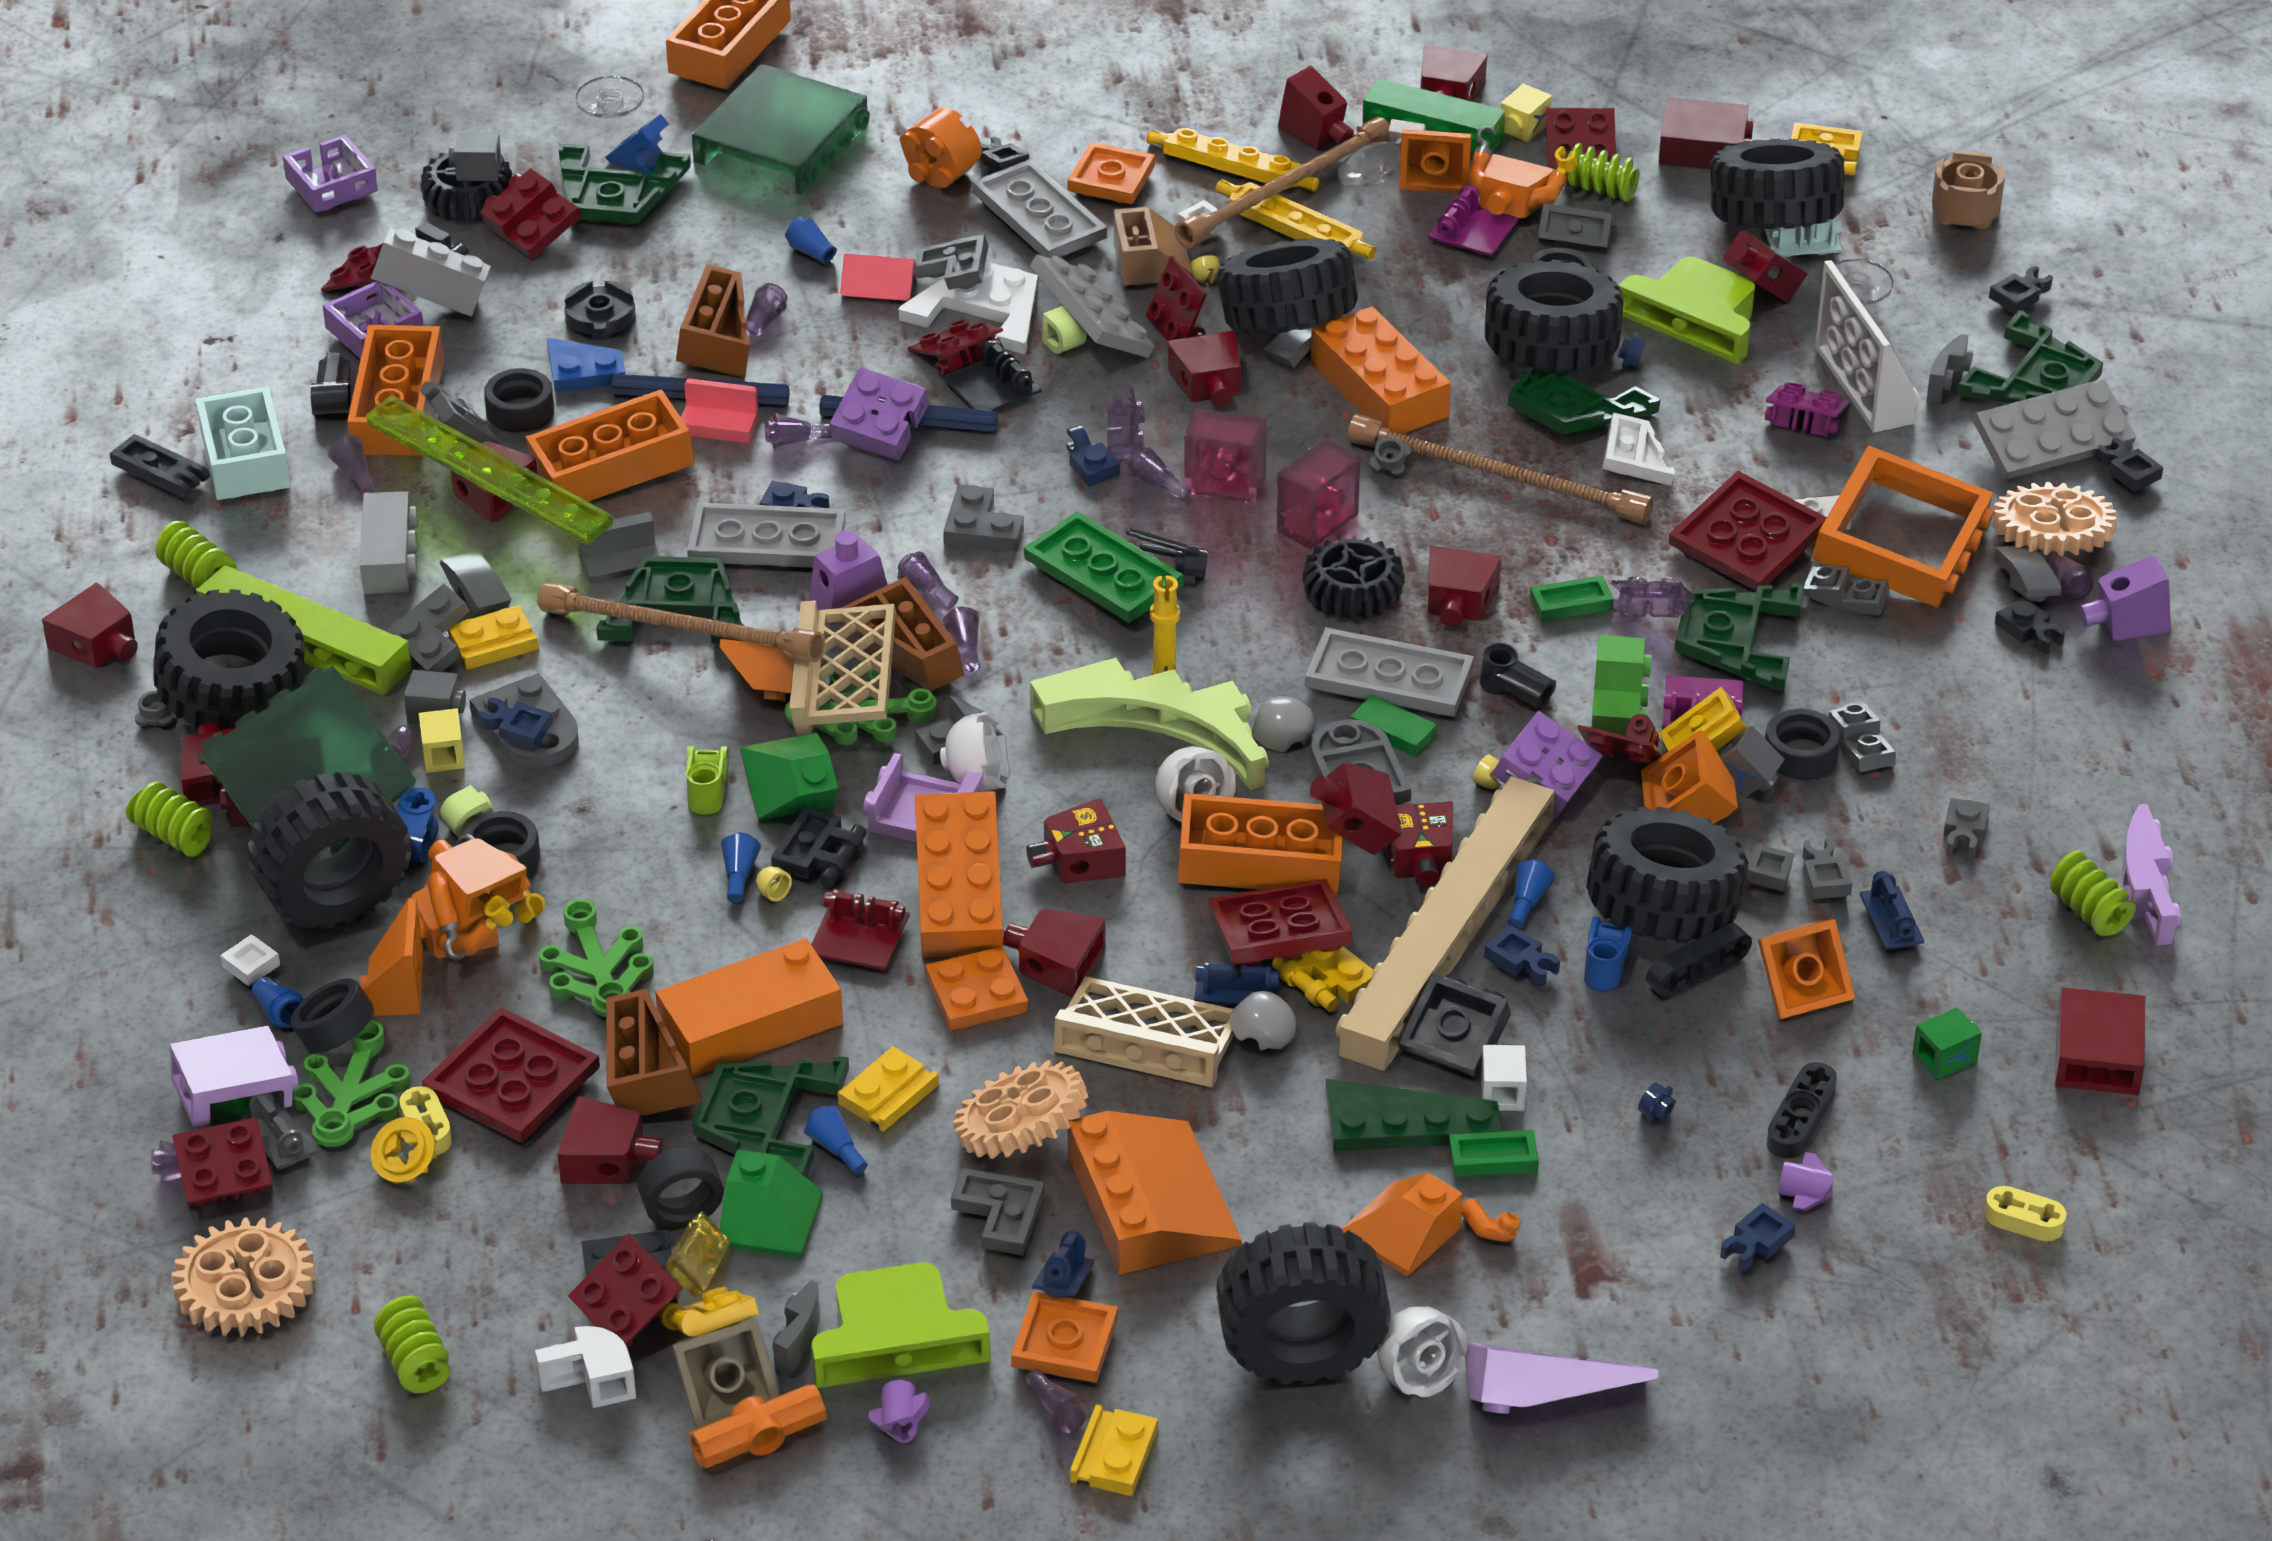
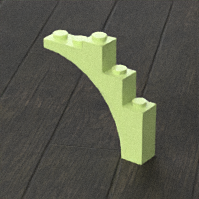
(1157, 703)

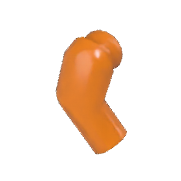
(1486, 1227)

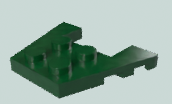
(617, 194)
(2044, 370)
(1571, 406)
(678, 586)
(1723, 625)
(750, 1101)

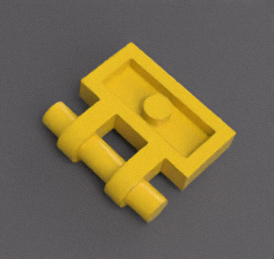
(1845, 140)
(1336, 973)

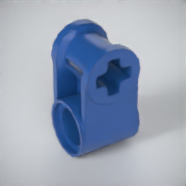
(417, 811)
(1606, 954)

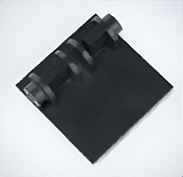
(994, 380)

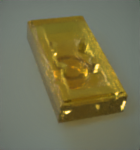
(698, 1254)

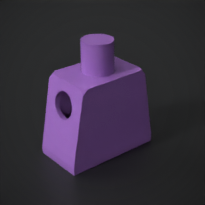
(845, 572)
(2131, 601)

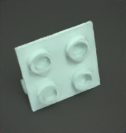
(1806, 240)

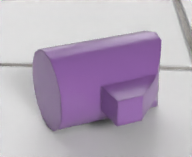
(1806, 1182)
(900, 1410)

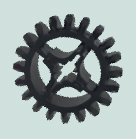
(455, 197)
(1353, 578)

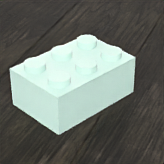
(243, 443)

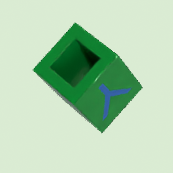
(1947, 1043)

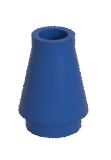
(808, 238)
(276, 1001)

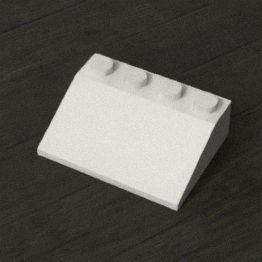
(1862, 357)

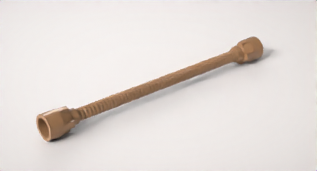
(1199, 227)
(1627, 504)
(796, 644)

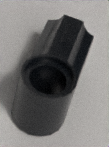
(332, 389)
(1504, 673)

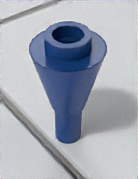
(739, 857)
(1532, 882)
(829, 1130)

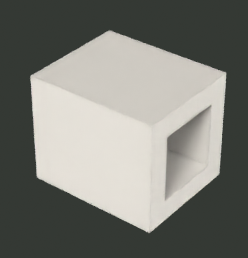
(1504, 1076)

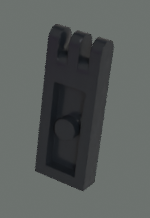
(158, 465)

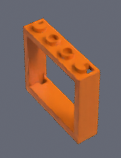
(1877, 563)

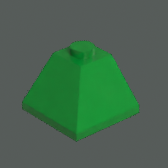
(789, 776)
(768, 1205)

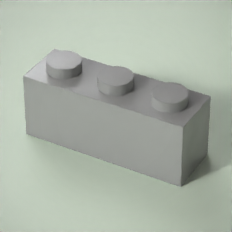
(431, 271)
(388, 542)

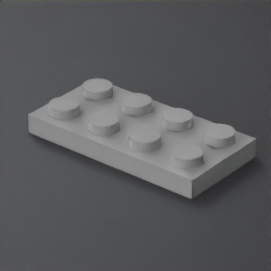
(1039, 209)
(1092, 305)
(2053, 428)
(763, 533)
(1390, 671)

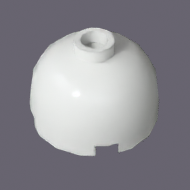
(976, 748)
(1192, 772)
(1422, 1351)

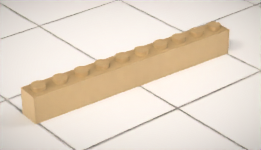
(1446, 920)

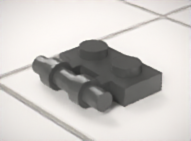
(458, 414)

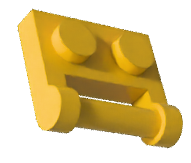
(714, 1312)

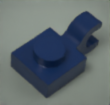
(1090, 461)

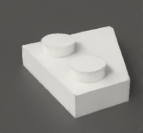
(1635, 451)

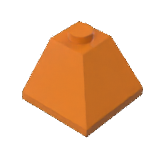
(1434, 161)
(762, 667)
(1691, 780)
(397, 966)
(1806, 968)
(1409, 1221)

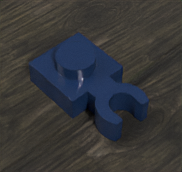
(793, 496)
(519, 724)
(1519, 952)
(1759, 1232)

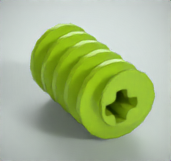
(1604, 175)
(190, 553)
(171, 818)
(2091, 894)
(412, 1344)

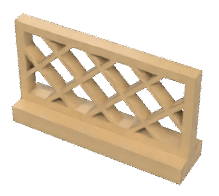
(808, 675)
(1141, 1045)

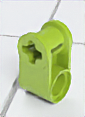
(706, 779)

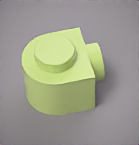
(1062, 330)
(463, 808)

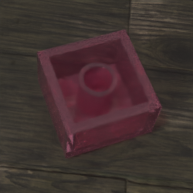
(1225, 455)
(1318, 493)

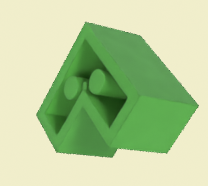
(1619, 682)

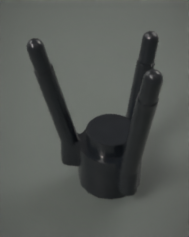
(1189, 560)

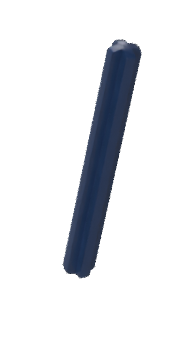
(674, 387)
(934, 416)

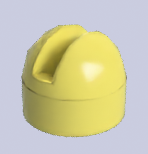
(1205, 268)
(1483, 773)
(773, 883)

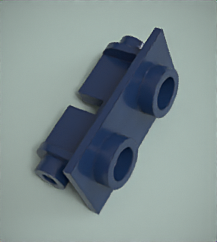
(1890, 913)
(1221, 986)
(1066, 1268)

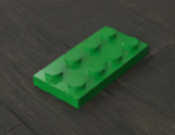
(1100, 565)

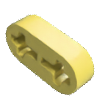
(433, 1117)
(2025, 1213)

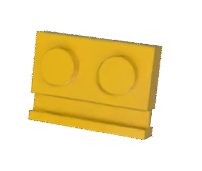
(493, 637)
(1713, 715)
(888, 1088)
(1114, 1450)

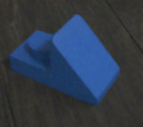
(640, 149)

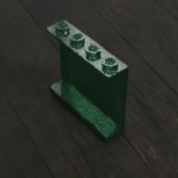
(783, 124)
(302, 736)

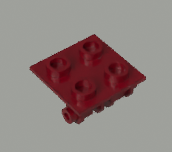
(1582, 125)
(355, 270)
(1176, 303)
(958, 345)
(1638, 743)
(859, 931)
(222, 1162)
(625, 1290)

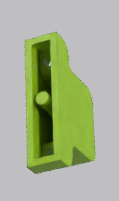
(1695, 305)
(896, 1326)

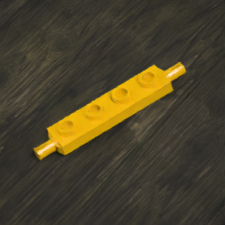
(1222, 155)
(1297, 220)

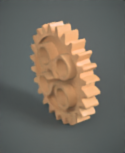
(2054, 519)
(1020, 1109)
(222, 1295)

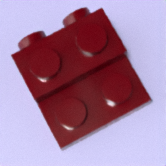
(529, 213)

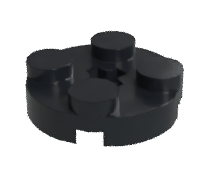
(599, 308)

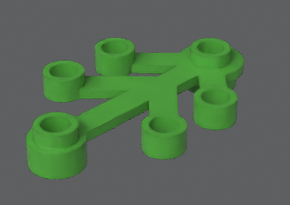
(919, 708)
(580, 920)
(337, 1124)

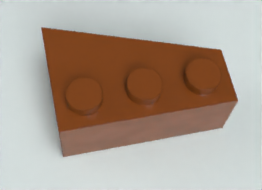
(715, 324)
(921, 643)
(642, 1058)

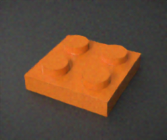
(1111, 173)
(976, 988)
(1064, 1337)

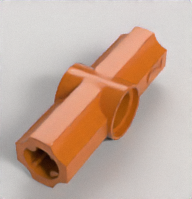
(757, 1426)

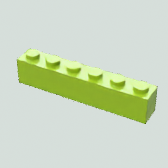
(330, 637)

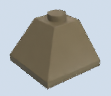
(724, 1370)

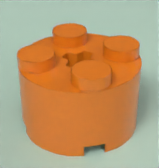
(940, 148)

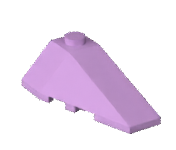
(1524, 1378)

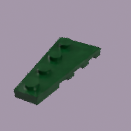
(1402, 1118)

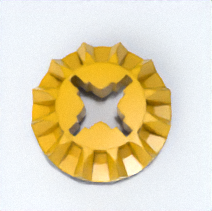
(389, 1143)

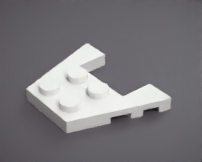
(1003, 296)

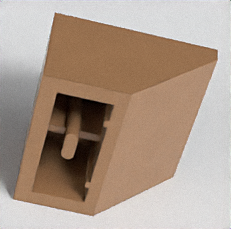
(1145, 245)

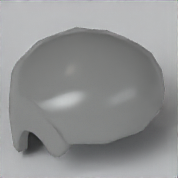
(1282, 723)
(1264, 1018)

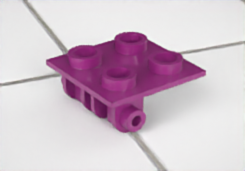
(1471, 226)
(1794, 396)
(1686, 692)

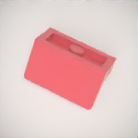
(877, 277)
(720, 410)

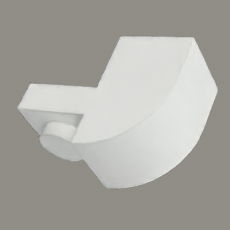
(594, 1359)

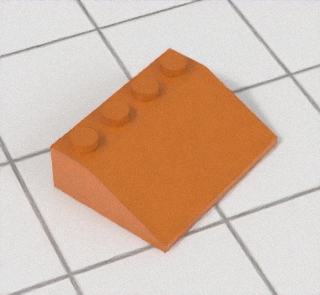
(1148, 1189)

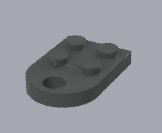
(536, 693)
(1366, 748)

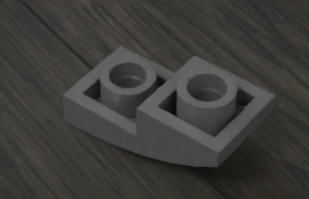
(1290, 346)
(1949, 368)
(2028, 572)
(477, 582)
(1835, 588)
(1862, 737)
(802, 1322)

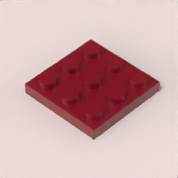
(1747, 531)
(1280, 922)
(511, 1074)

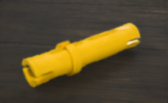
(1165, 615)

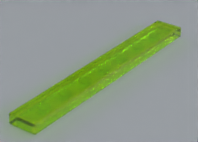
(490, 470)

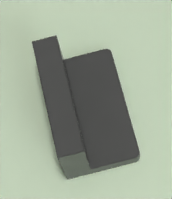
(1575, 226)
(619, 548)

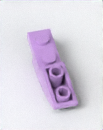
(2145, 876)

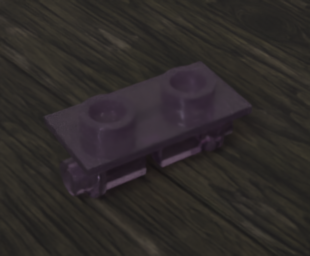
(1125, 414)
(1665, 596)

